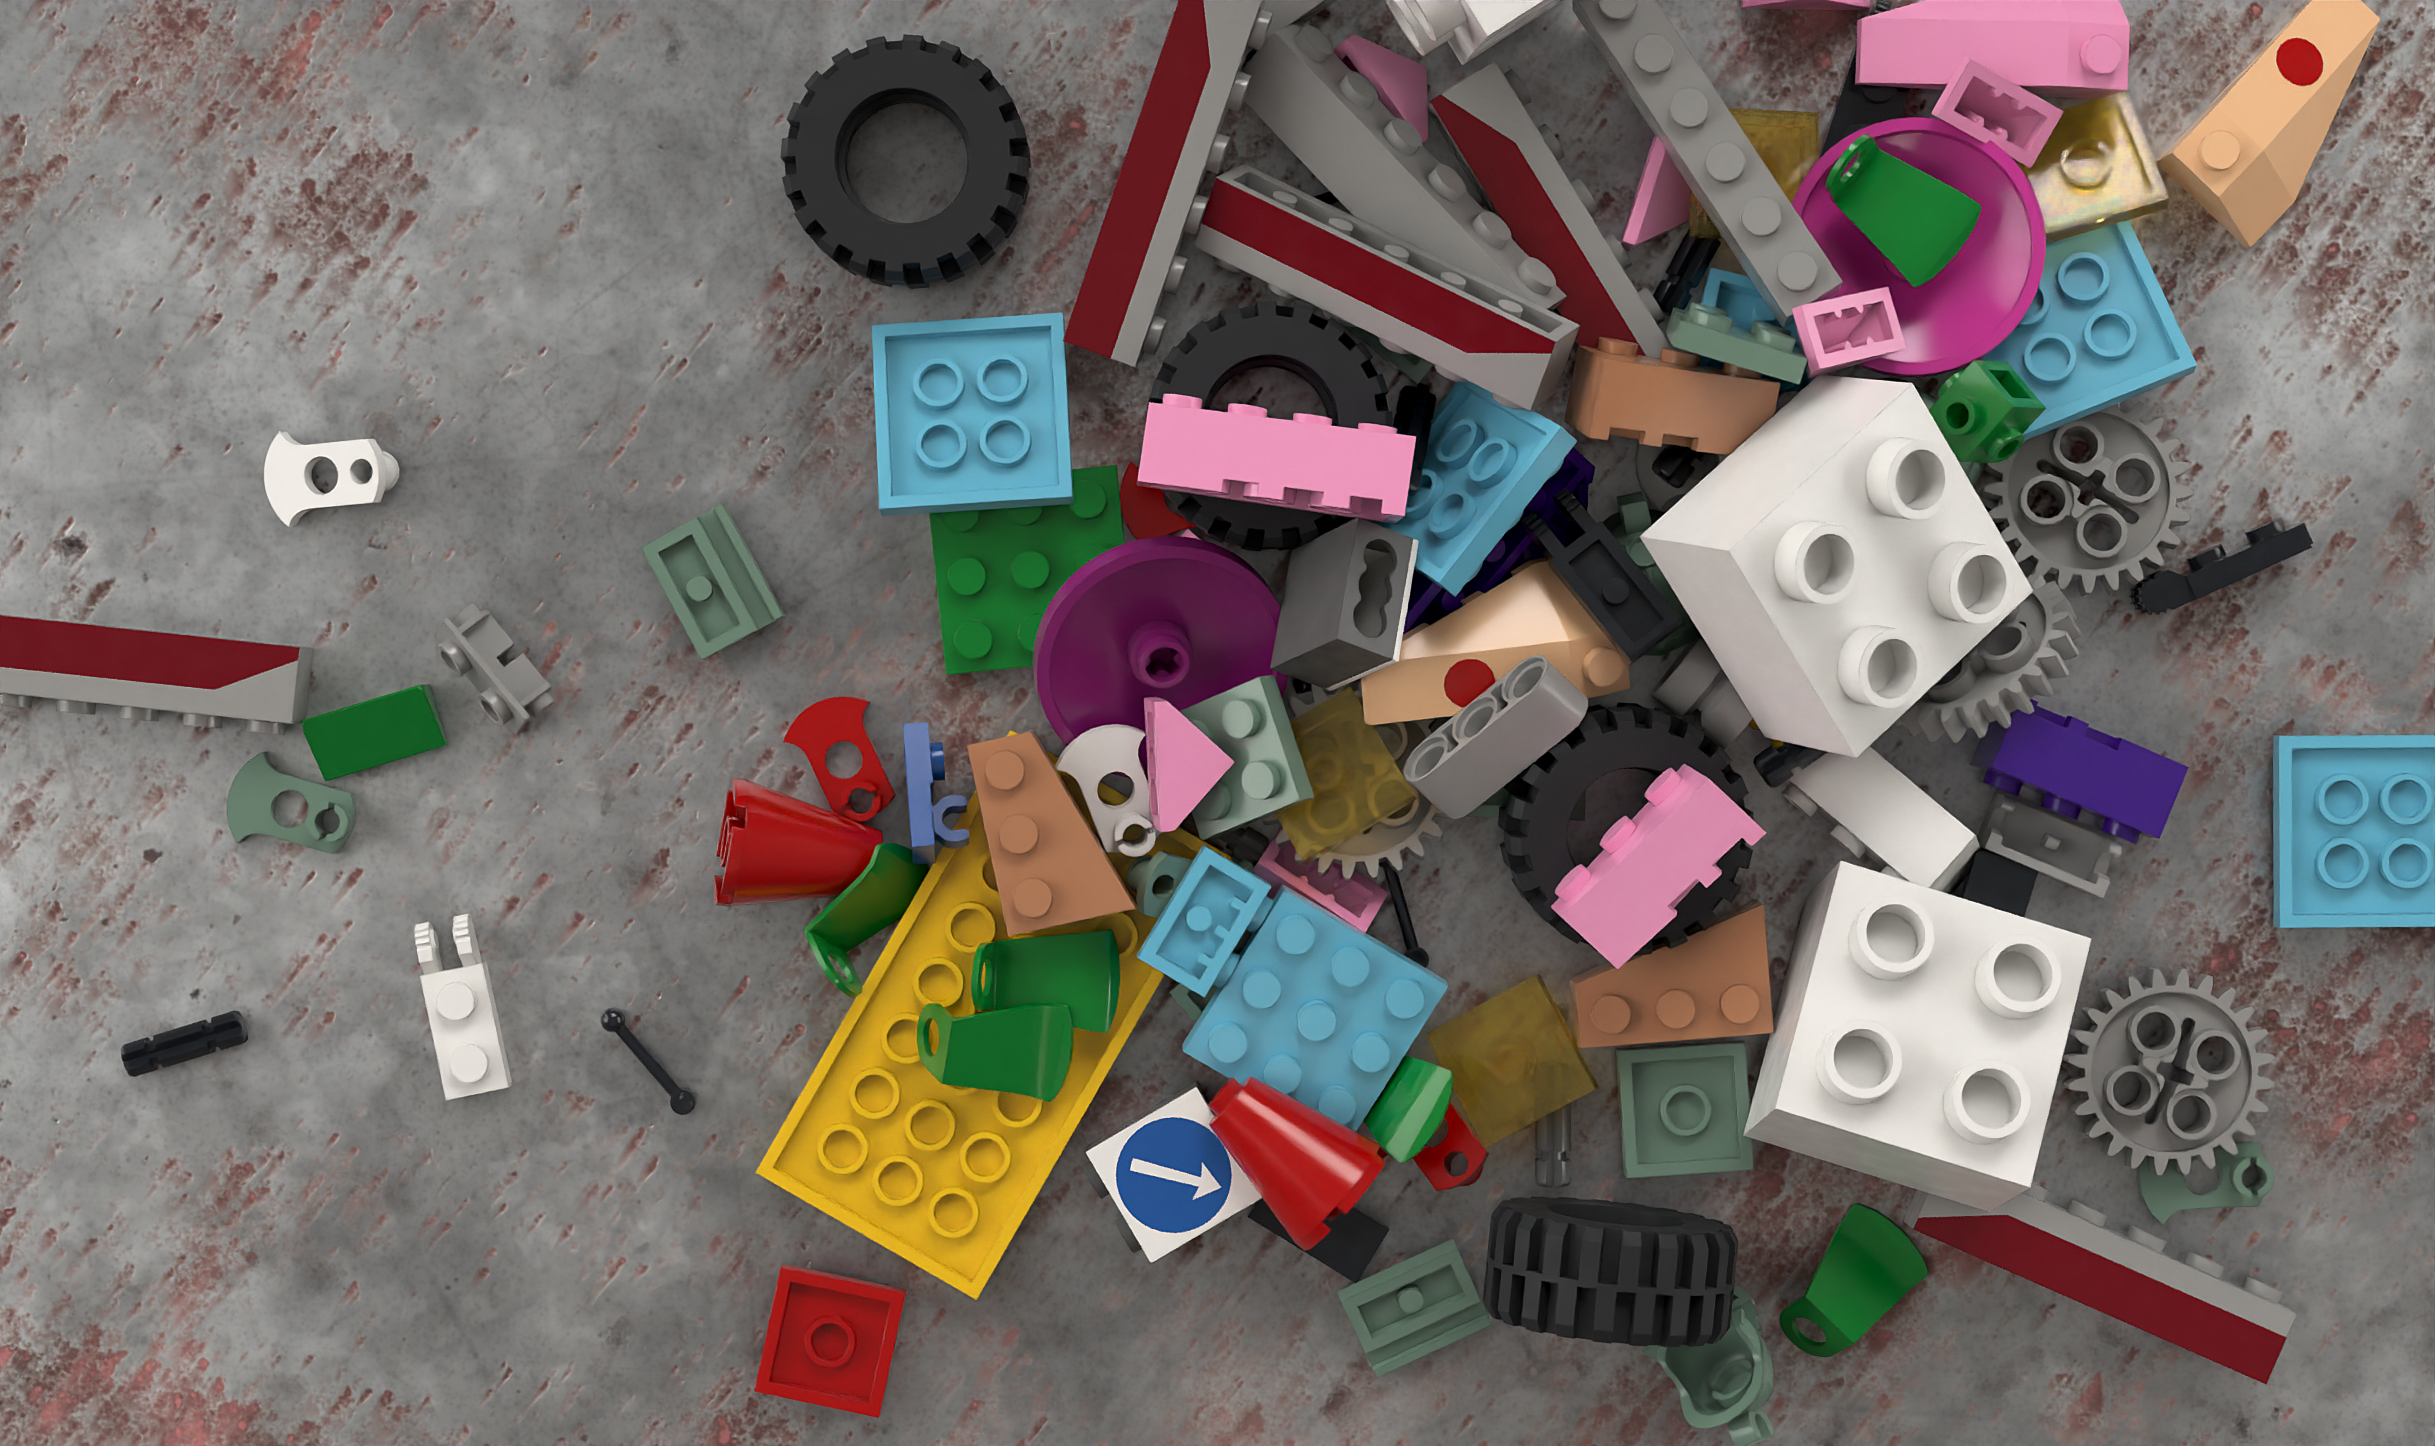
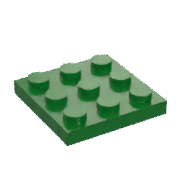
(1007, 565)

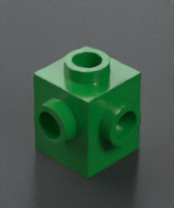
(1985, 412)

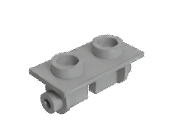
(474, 652)

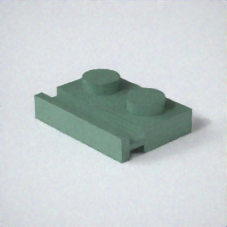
(713, 581)
(1414, 1308)

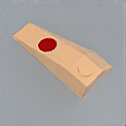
(2266, 127)
(1476, 645)

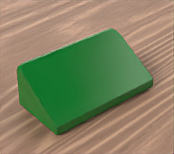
(375, 732)

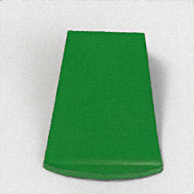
(1902, 209)
(863, 910)
(1052, 969)
(1000, 1050)
(1410, 1107)
(1856, 1282)

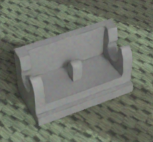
(2048, 843)

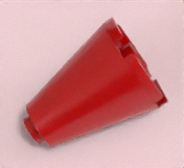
(786, 848)
(1294, 1156)

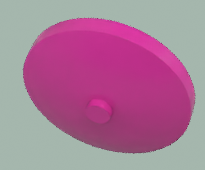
(1985, 285)

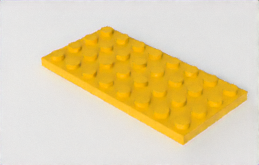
(932, 1163)

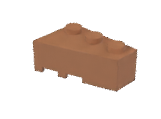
(1666, 398)
(1039, 841)
(1687, 992)

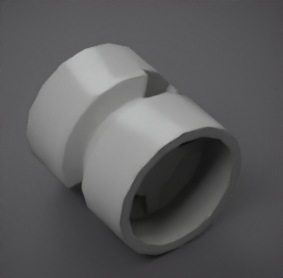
(1701, 688)

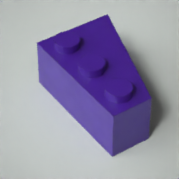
(2081, 771)

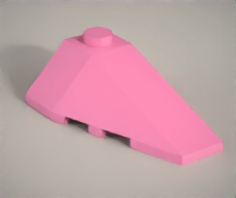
(2038, 44)

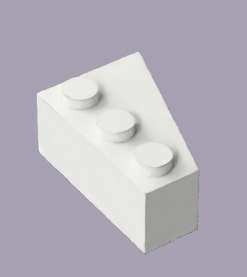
(1885, 818)

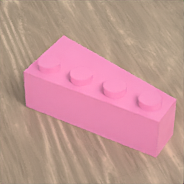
(1276, 460)

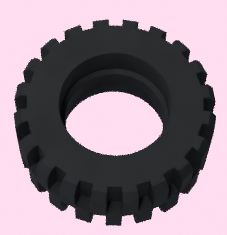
(851, 94)
(1284, 340)
(1605, 742)
(1610, 1271)

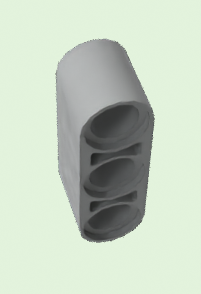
(1495, 737)

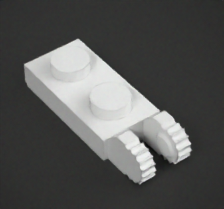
(462, 1013)

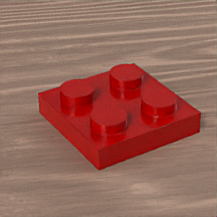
(830, 1340)

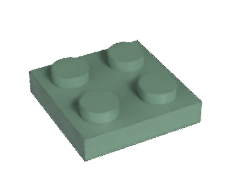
(1761, 349)
(1267, 766)
(1684, 1109)

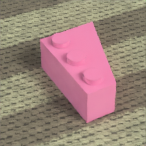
(1652, 863)

